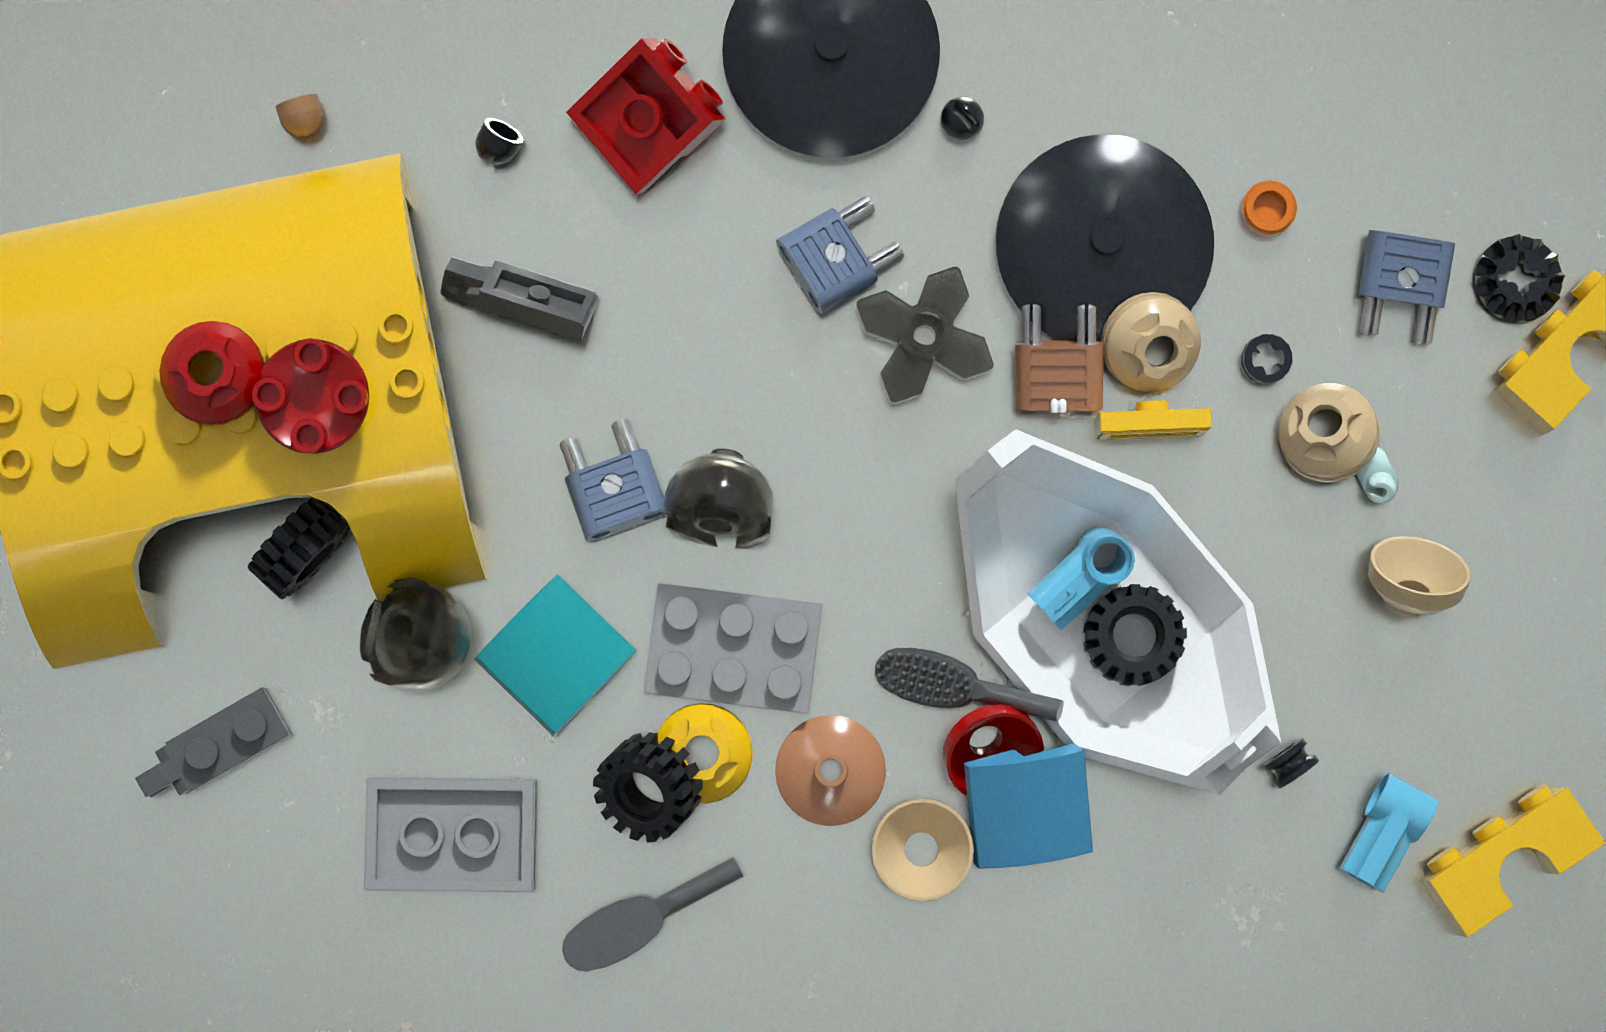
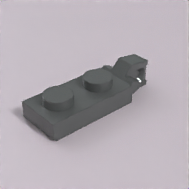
(521, 296)
(216, 745)

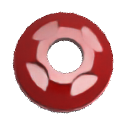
(232, 393)
(1014, 732)

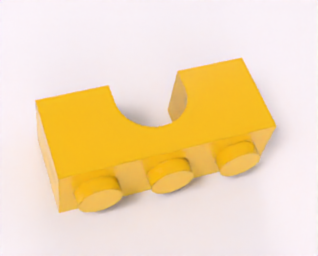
(1543, 383)
(1468, 881)

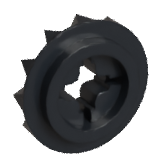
(1503, 296)

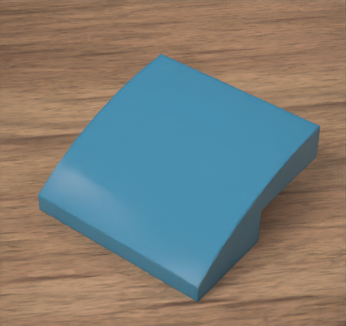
(1028, 807)

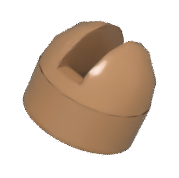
(300, 115)

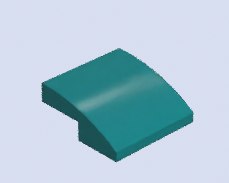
(555, 655)

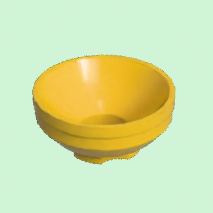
(728, 734)

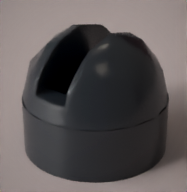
(954, 127)
(498, 140)

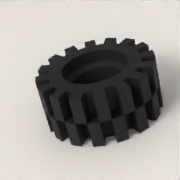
(298, 548)
(1167, 626)
(630, 804)

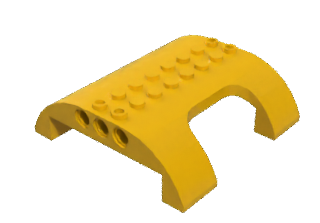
(107, 461)

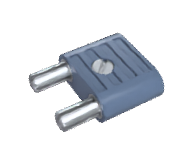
(829, 259)
(1405, 272)
(614, 492)

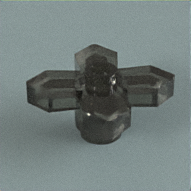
(896, 321)

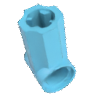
(1076, 579)
(1395, 818)

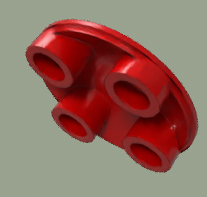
(311, 396)

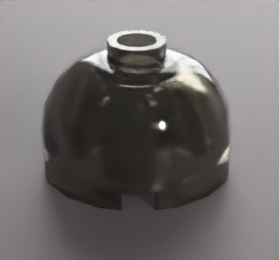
(720, 498)
(415, 636)

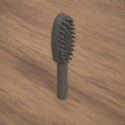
(949, 683)
(633, 922)

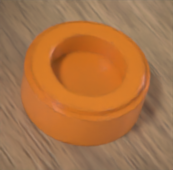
(1268, 209)

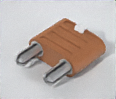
(1059, 373)

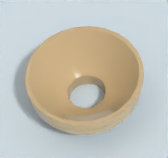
(1135, 326)
(1333, 456)
(1418, 575)
(953, 854)

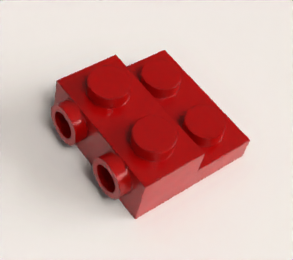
(647, 112)

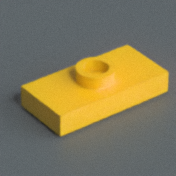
(1153, 420)

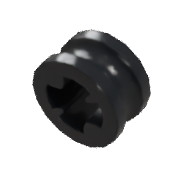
(1274, 344)
(1290, 763)

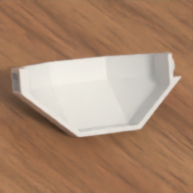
(1024, 516)

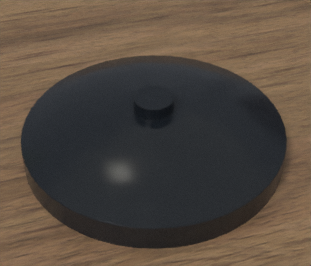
(831, 72)
(1098, 228)

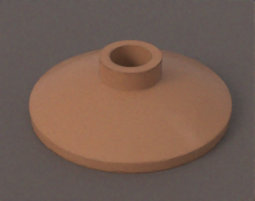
(823, 800)

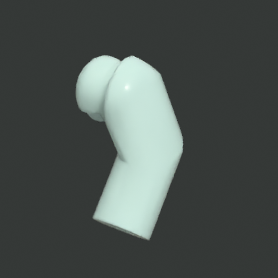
(1379, 478)

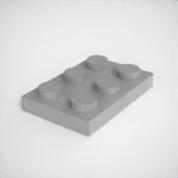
(733, 648)
(449, 835)

